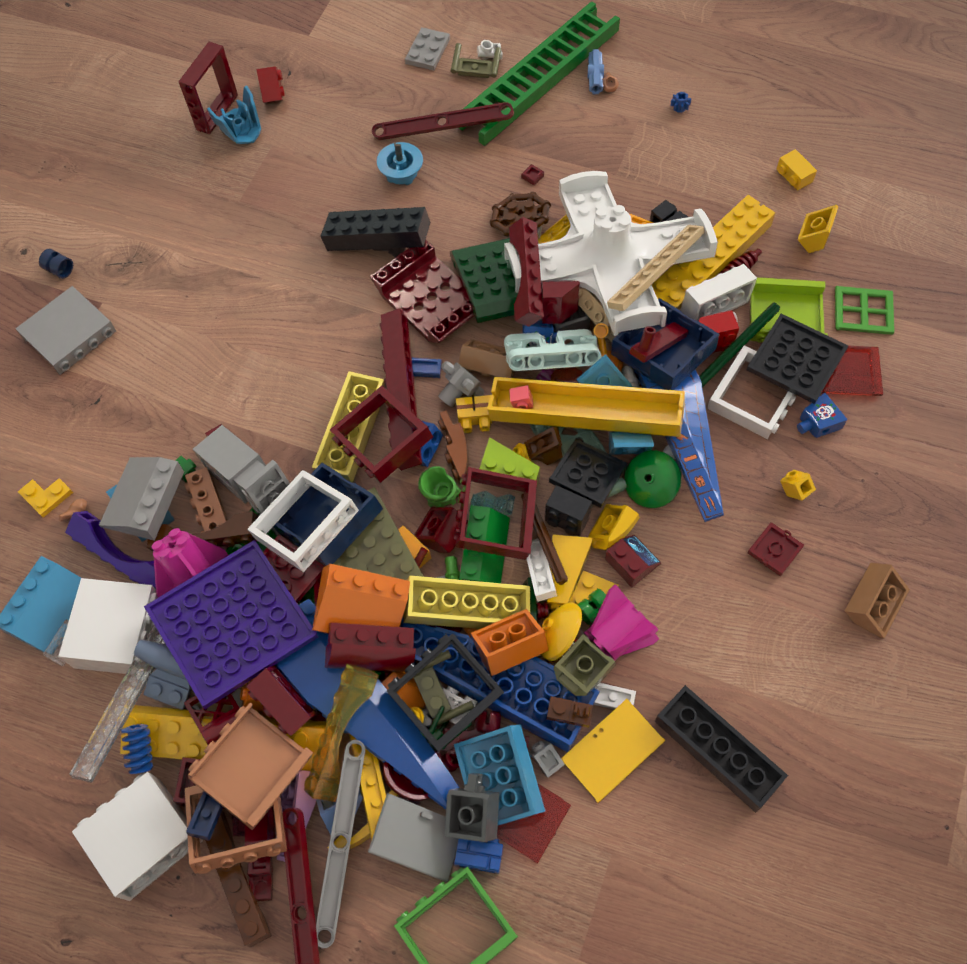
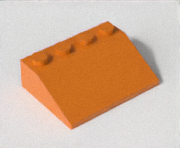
(359, 598)

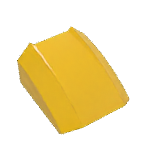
(612, 525)

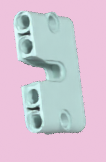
(577, 353)

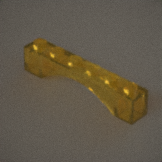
(355, 688)

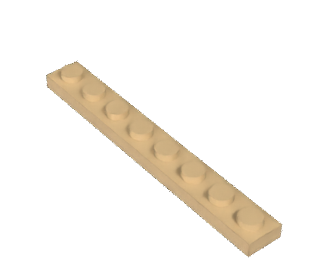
(655, 268)

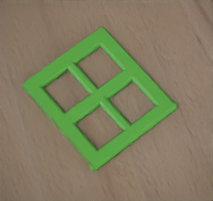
(864, 310)

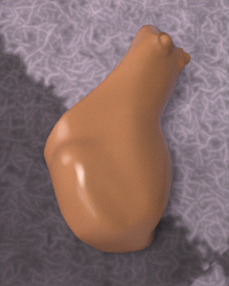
(610, 83)
(77, 506)

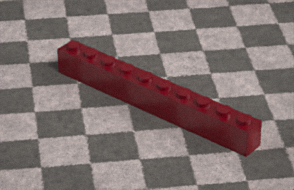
(399, 378)

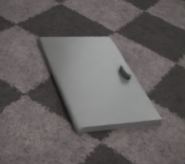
(413, 839)

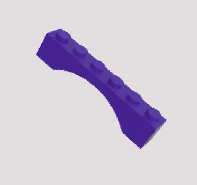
(86, 530)

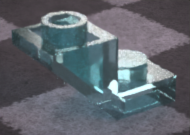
(502, 504)

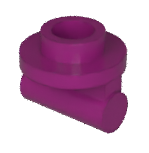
(545, 374)

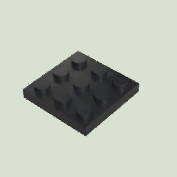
(588, 472)

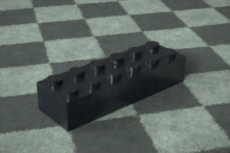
(376, 229)
(721, 748)

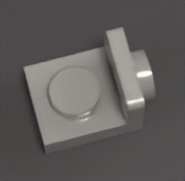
(546, 757)

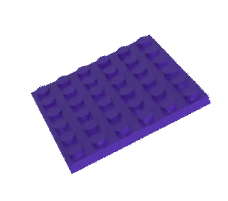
(230, 623)

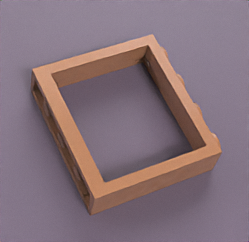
(230, 857)

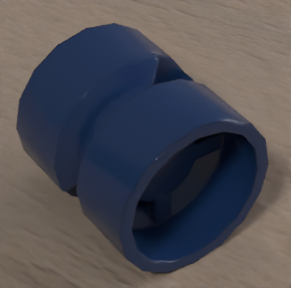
(56, 263)

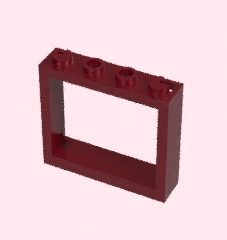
(213, 55)
(400, 453)
(501, 480)

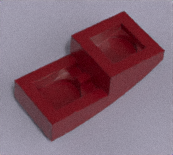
(261, 878)

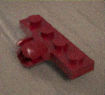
(481, 728)

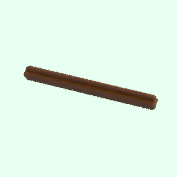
(548, 547)

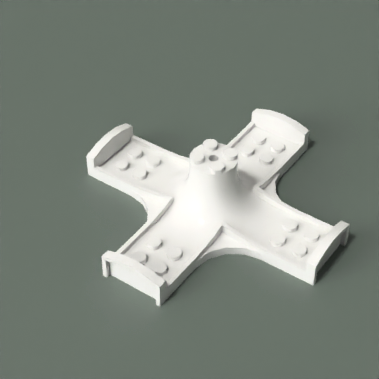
(609, 249)

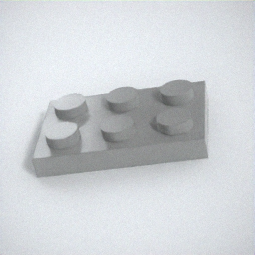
(427, 48)

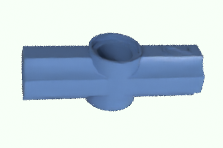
(595, 71)

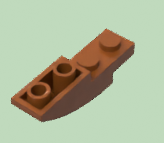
(455, 446)

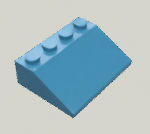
(40, 604)
(505, 769)

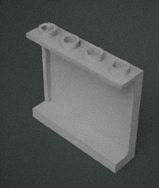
(66, 329)

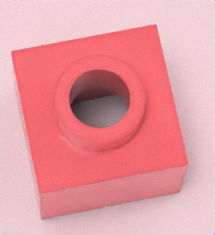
(521, 397)

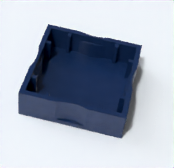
(677, 361)
(315, 506)

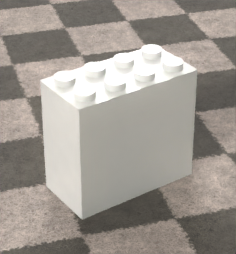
(107, 625)
(135, 836)

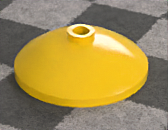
(561, 629)

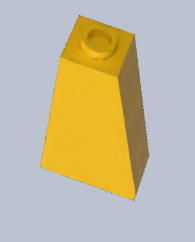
(573, 555)

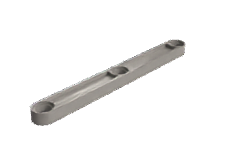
(338, 857)

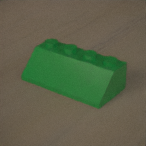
(487, 526)

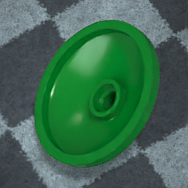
(664, 483)

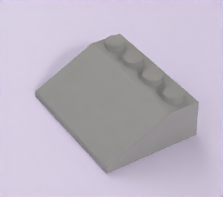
(142, 496)

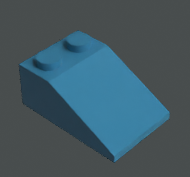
(629, 443)

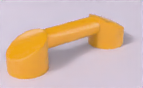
(601, 331)

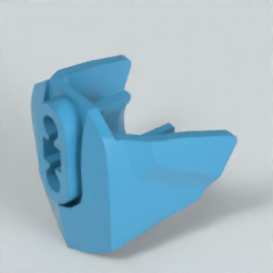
(240, 123)

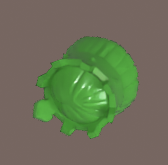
(438, 487)

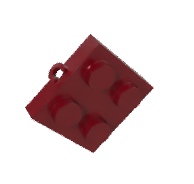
(775, 549)

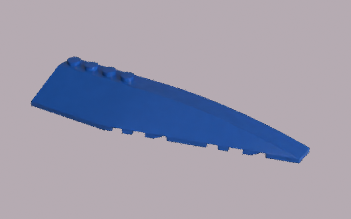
(376, 723)

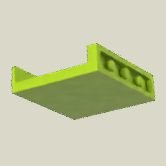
(797, 299)

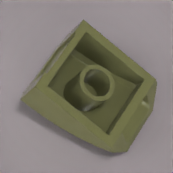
(583, 667)

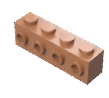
(205, 499)

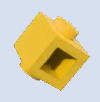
(797, 485)

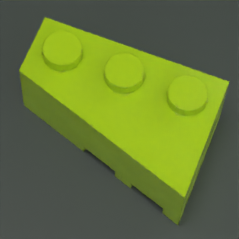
(505, 461)

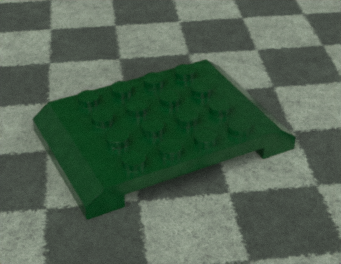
(487, 279)

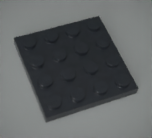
(797, 358)

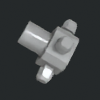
(460, 383)

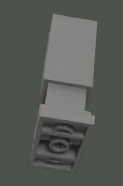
(241, 469)

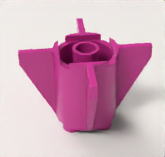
(182, 557)
(620, 626)

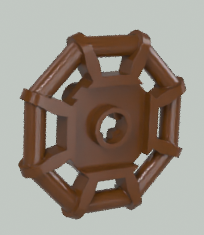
(524, 208)

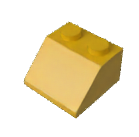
(817, 228)

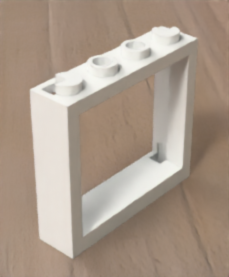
(739, 416)
(320, 537)

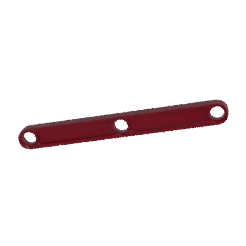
(454, 119)
(300, 889)

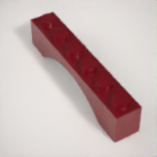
(529, 302)

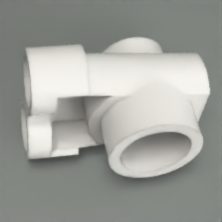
(487, 49)

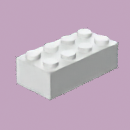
(719, 294)

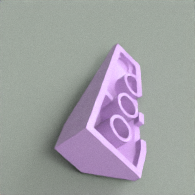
(296, 797)

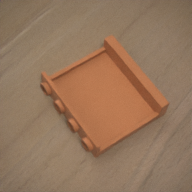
(248, 766)

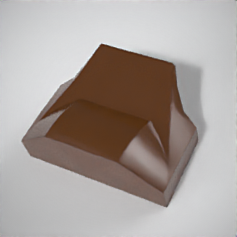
(545, 446)

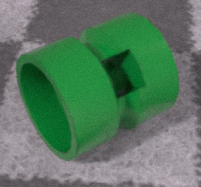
(591, 606)

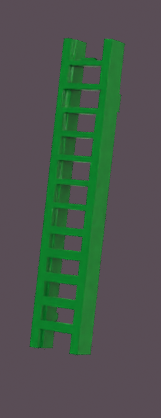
(538, 57)

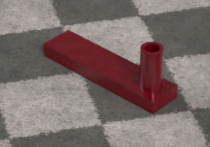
(655, 342)

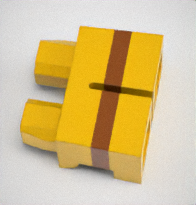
(468, 417)

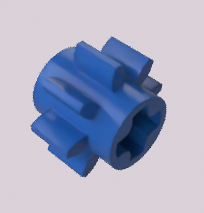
(680, 102)

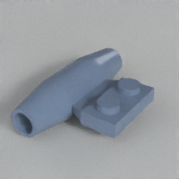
(167, 681)

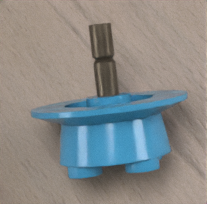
(400, 162)

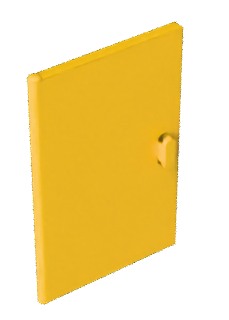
(612, 750)

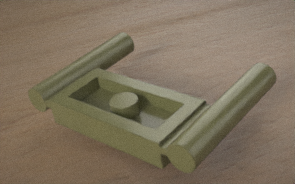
(475, 67)
(434, 694)

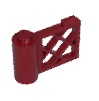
(211, 731)

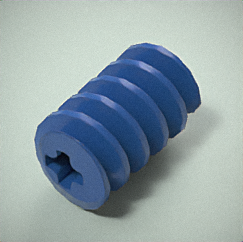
(138, 747)

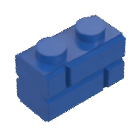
(479, 855)

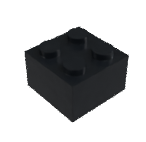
(567, 511)

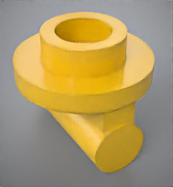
(521, 450)

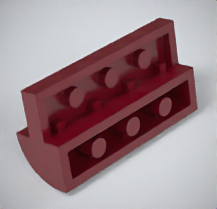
(370, 647)

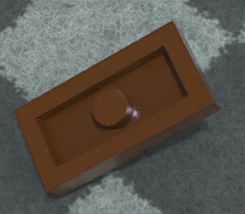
(569, 712)

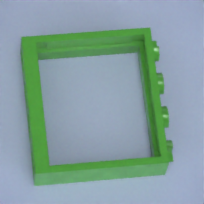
(441, 891)

